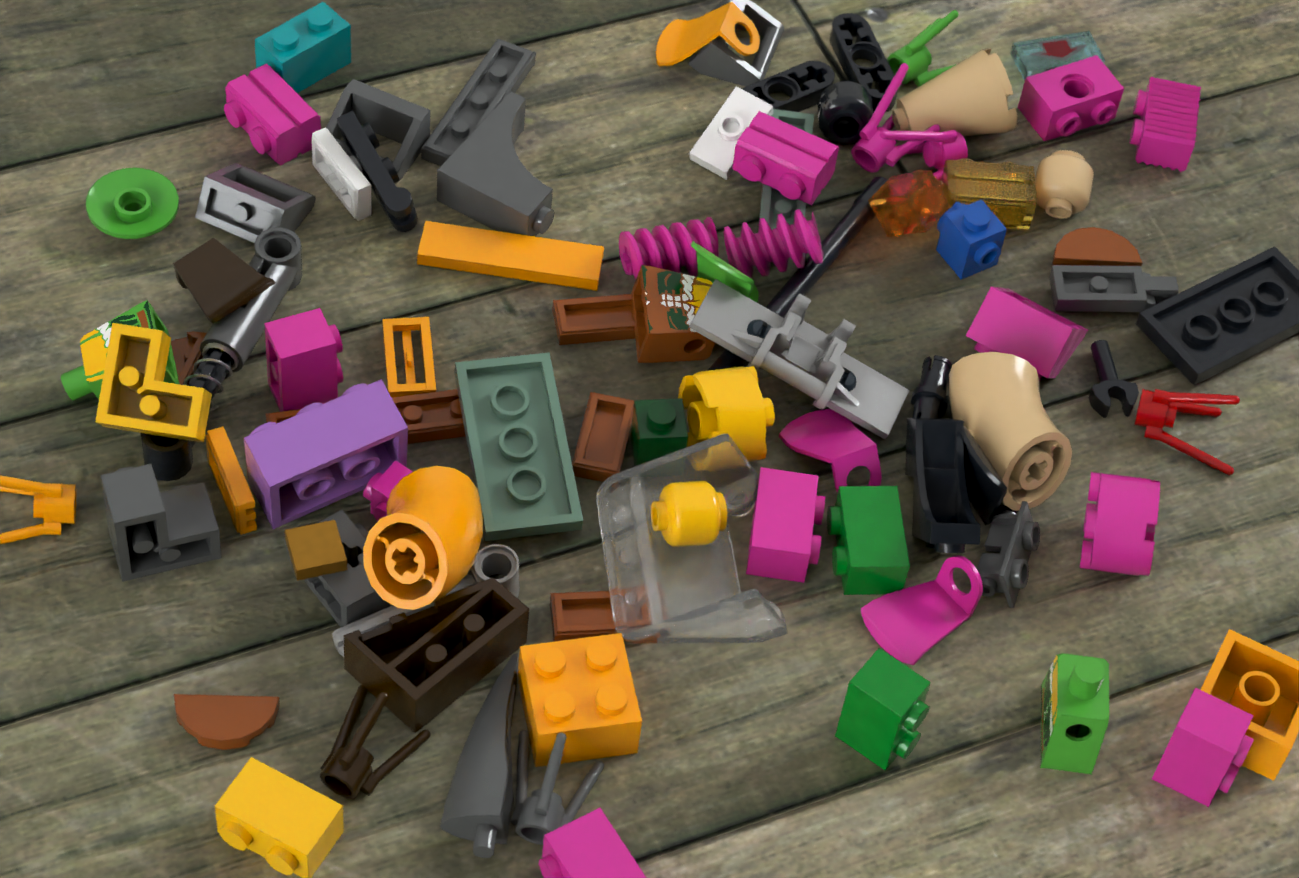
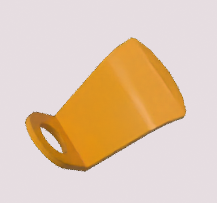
(685, 37)

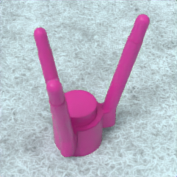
(936, 149)
(871, 150)

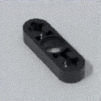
(866, 47)
(801, 83)

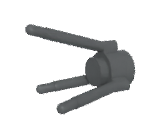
(544, 808)

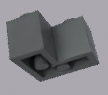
(157, 528)

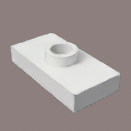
(718, 142)
(341, 174)

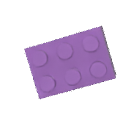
(324, 452)

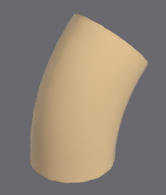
(1005, 415)

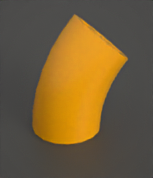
(425, 538)

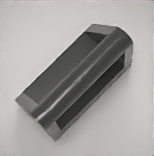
(721, 63)
(388, 117)
(251, 202)

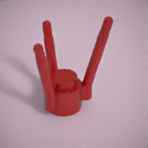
(1159, 410)

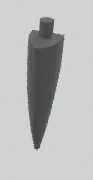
(482, 785)

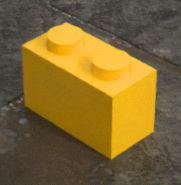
(279, 819)

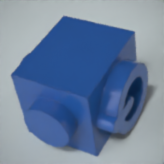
(970, 238)

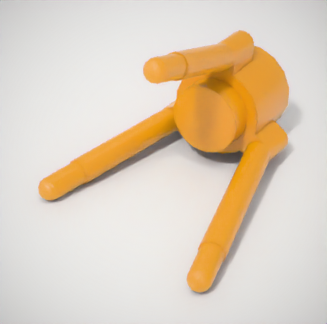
(51, 502)

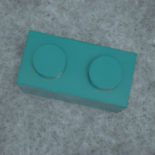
(306, 47)

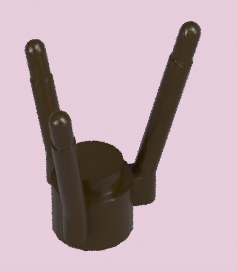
(349, 764)

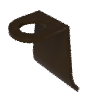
(219, 279)

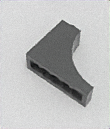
(490, 181)

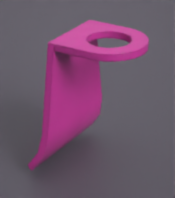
(833, 440)
(921, 616)

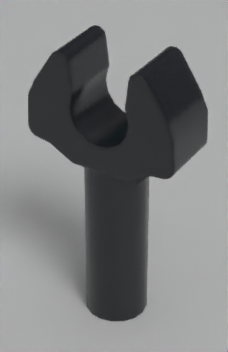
(1109, 384)

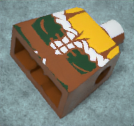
(662, 312)

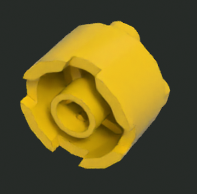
(728, 404)

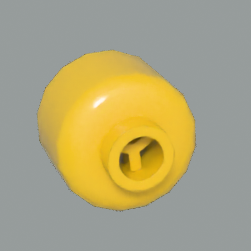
(689, 513)

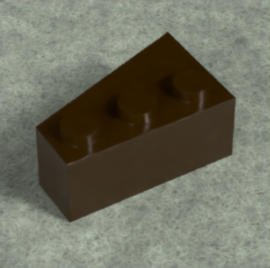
(438, 652)

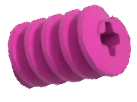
(774, 245)
(666, 247)

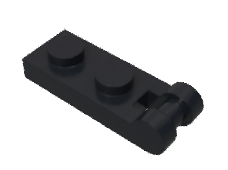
(380, 173)

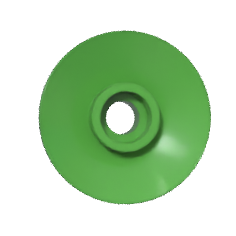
(132, 203)

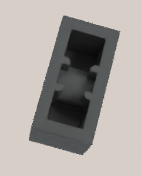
(348, 593)

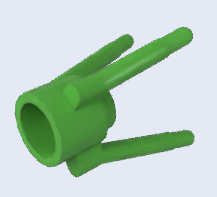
(918, 55)

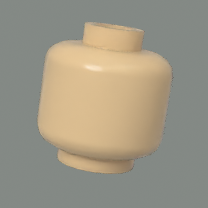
(1063, 184)

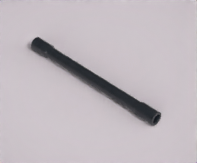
(806, 277)

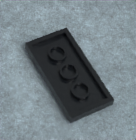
(1227, 316)

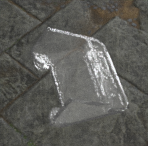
(681, 591)

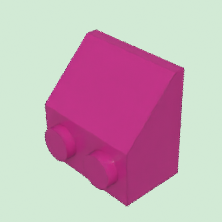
(1025, 329)

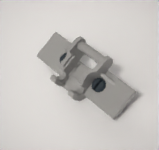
(801, 356)

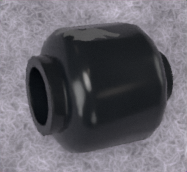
(844, 112)

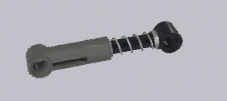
(231, 342)

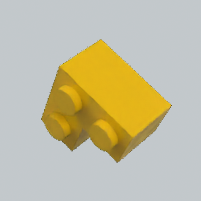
(135, 391)

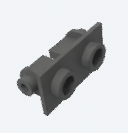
(1014, 539)

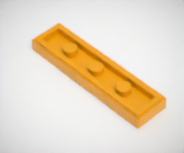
(510, 255)

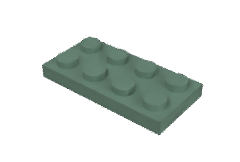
(518, 446)

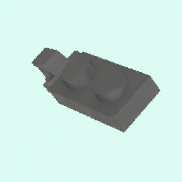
(1108, 288)

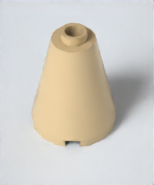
(961, 99)

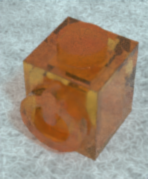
(909, 203)

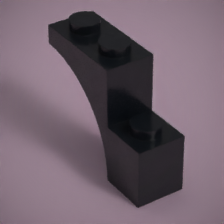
(940, 490)

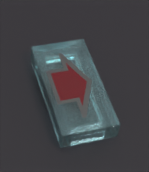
(1053, 52)

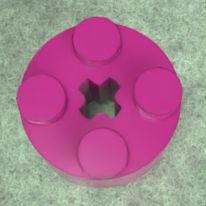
(1120, 524)

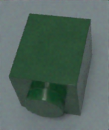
(657, 429)

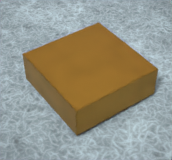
(316, 550)

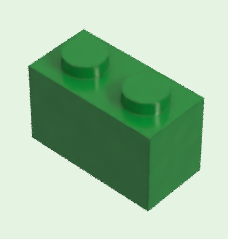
(869, 540)
(883, 710)

